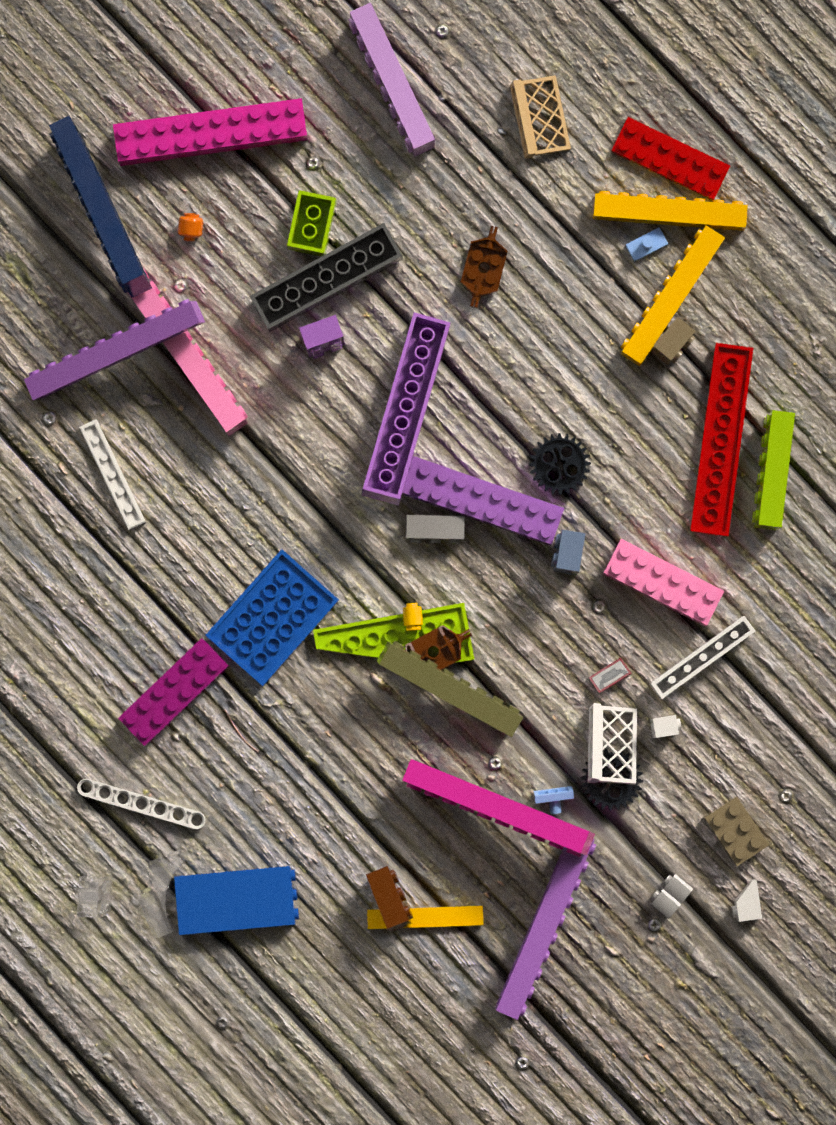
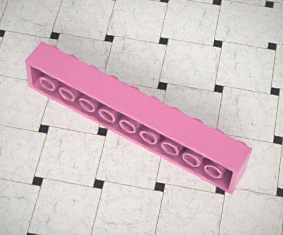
(195, 368)

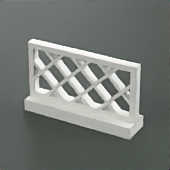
(596, 741)

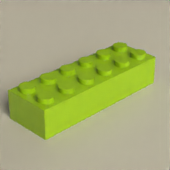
(774, 470)

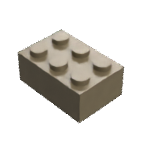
(735, 831)

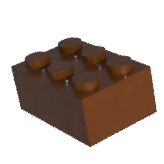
(390, 898)

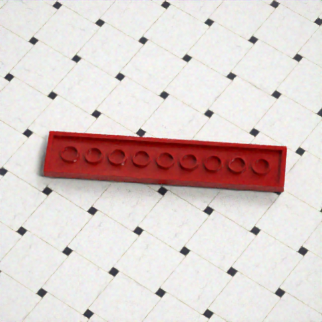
(721, 439)

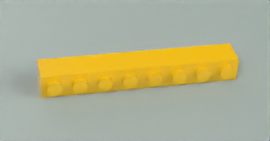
(670, 211)
(672, 296)

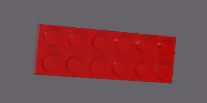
(670, 158)

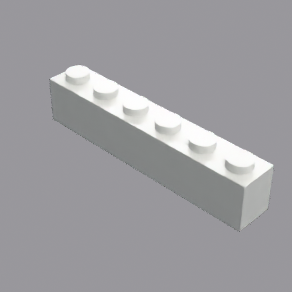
(702, 657)

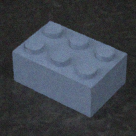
(569, 552)

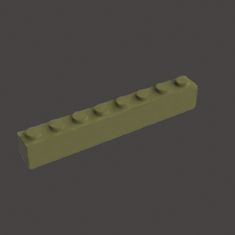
(449, 688)

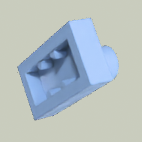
(646, 244)
(554, 796)

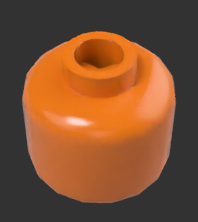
(190, 226)

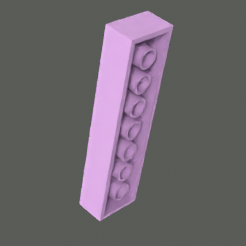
(392, 80)

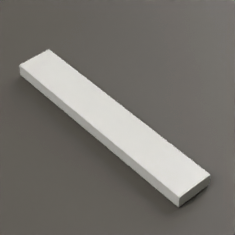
(112, 474)

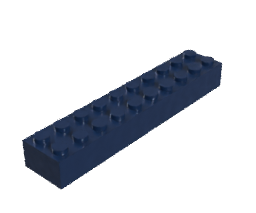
(99, 207)

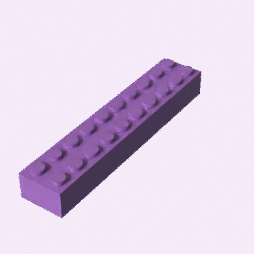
(406, 409)
(482, 501)
(542, 933)

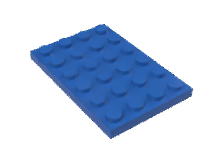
(272, 617)

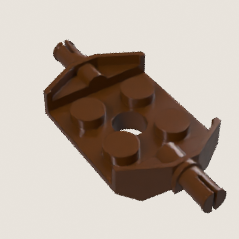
(489, 252)
(445, 640)

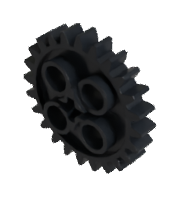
(542, 468)
(626, 790)

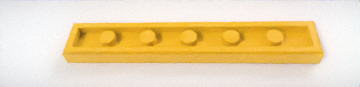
(433, 917)

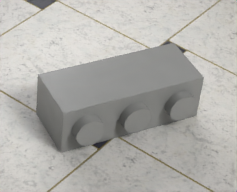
(435, 528)

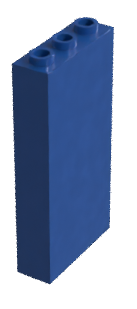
(236, 900)

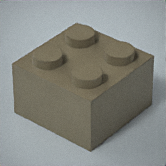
(670, 344)

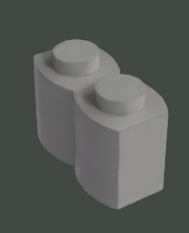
(671, 895)

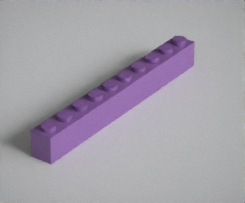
(112, 351)

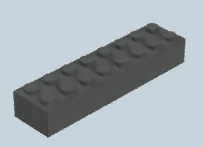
(326, 277)

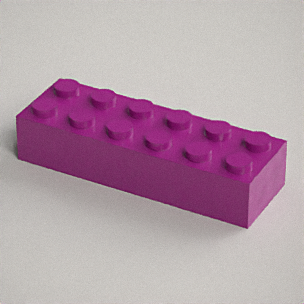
(173, 692)

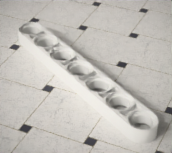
(131, 804)

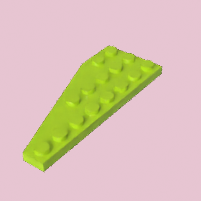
(372, 635)

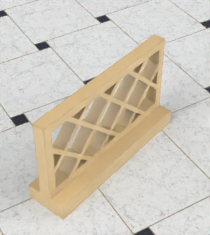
(524, 121)

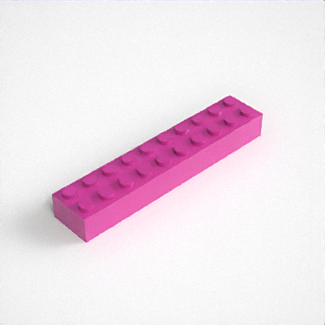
(210, 132)
(503, 809)

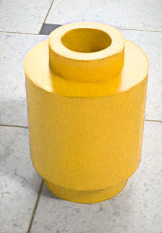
(412, 617)

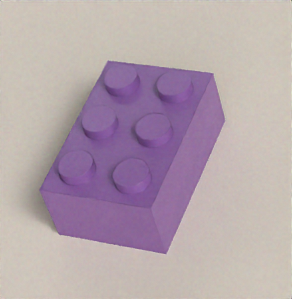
(322, 337)

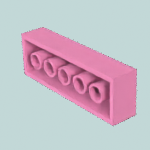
(663, 582)

